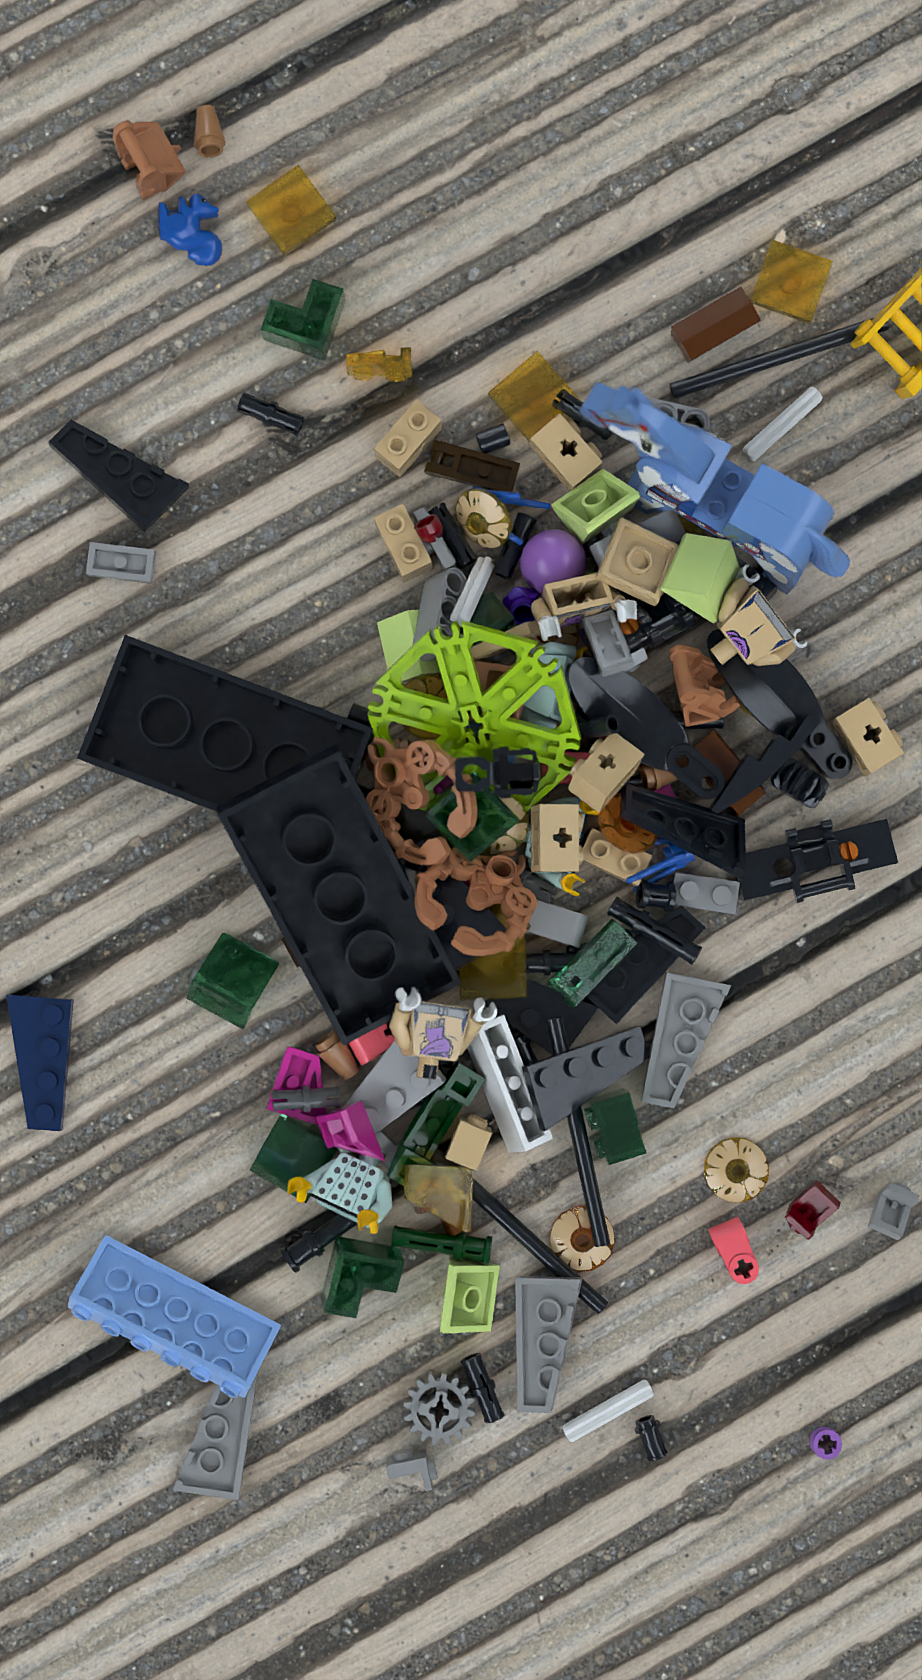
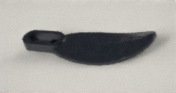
(778, 700)
(644, 723)

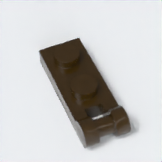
(472, 467)

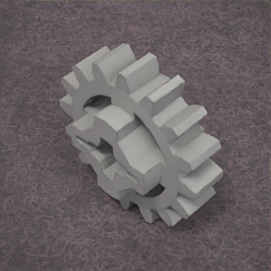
(426, 1405)

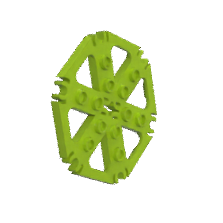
(466, 695)

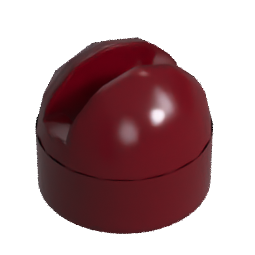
(429, 528)

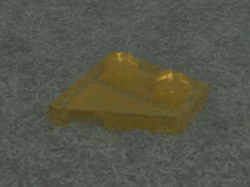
(377, 363)
(442, 1192)

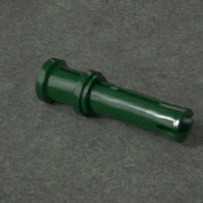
(458, 1245)

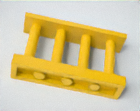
(867, 332)

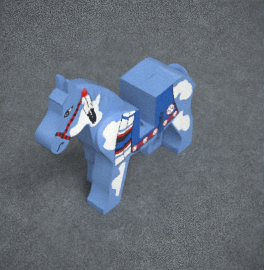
(689, 473)

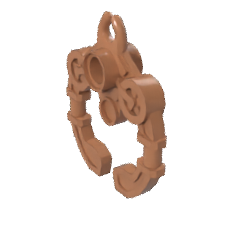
(408, 788)
(491, 882)

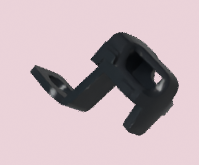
(500, 772)

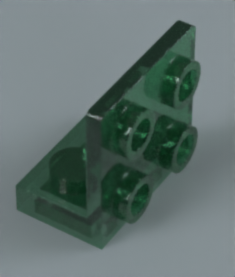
(232, 980)

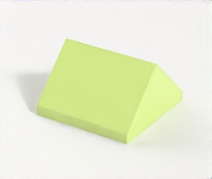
(595, 505)
(701, 574)
(397, 637)
(469, 1297)

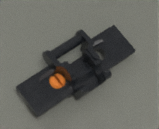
(653, 623)
(815, 848)

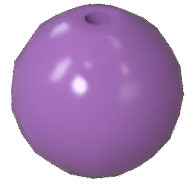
(552, 558)

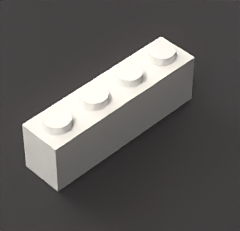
(505, 1086)

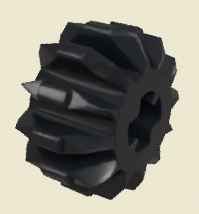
(800, 783)

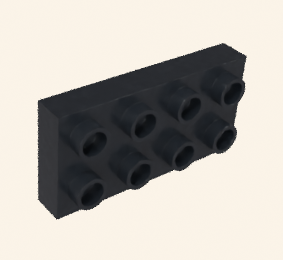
(205, 729)
(337, 892)

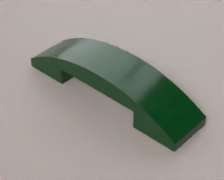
(435, 1119)

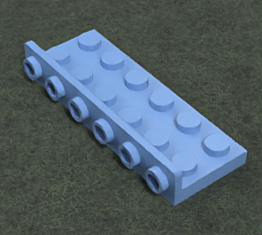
(173, 1317)

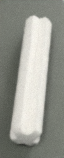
(782, 423)
(472, 590)
(608, 1410)

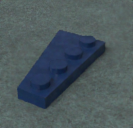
(42, 1051)

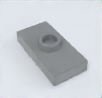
(439, 547)
(607, 642)

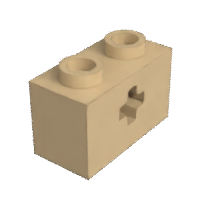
(408, 438)
(549, 445)
(403, 543)
(873, 753)
(604, 771)
(549, 854)
(609, 859)
(469, 1141)

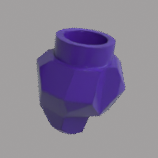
(519, 603)

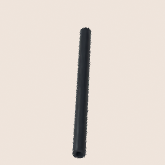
(766, 360)
(582, 1149)
(525, 1236)

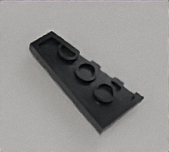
(126, 481)

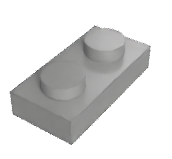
(120, 562)
(706, 893)

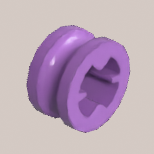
(818, 1450)

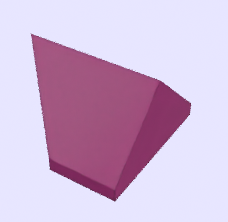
(350, 1130)

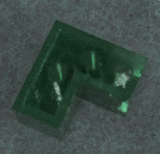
(309, 328)
(616, 1126)
(356, 1266)

